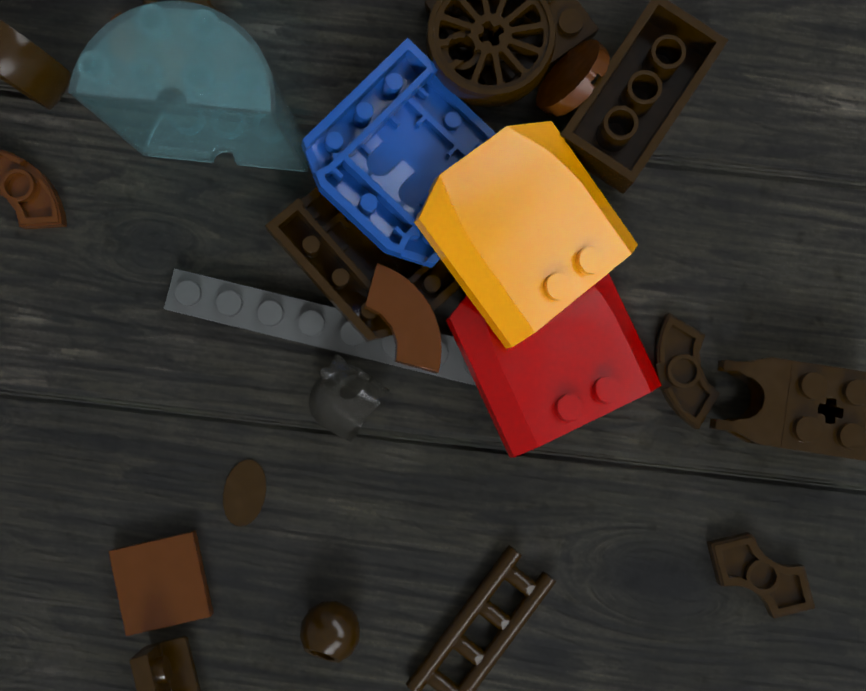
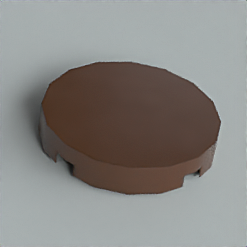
(571, 78)

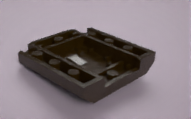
(344, 261)

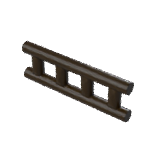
(479, 604)

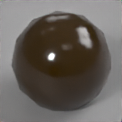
(330, 631)

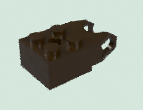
(786, 407)

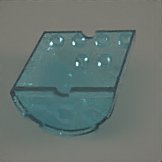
(187, 88)

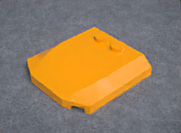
(522, 228)

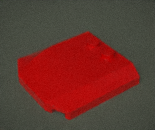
(560, 375)

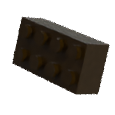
(642, 93)

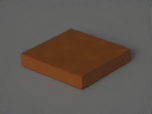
(161, 583)

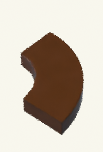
(30, 194)
(408, 317)

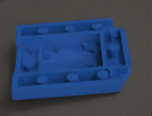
(388, 146)

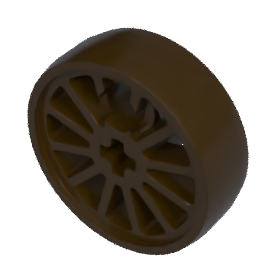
(470, 36)
(31, 68)

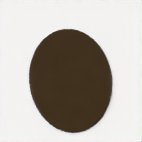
(244, 492)

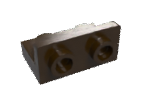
(165, 667)

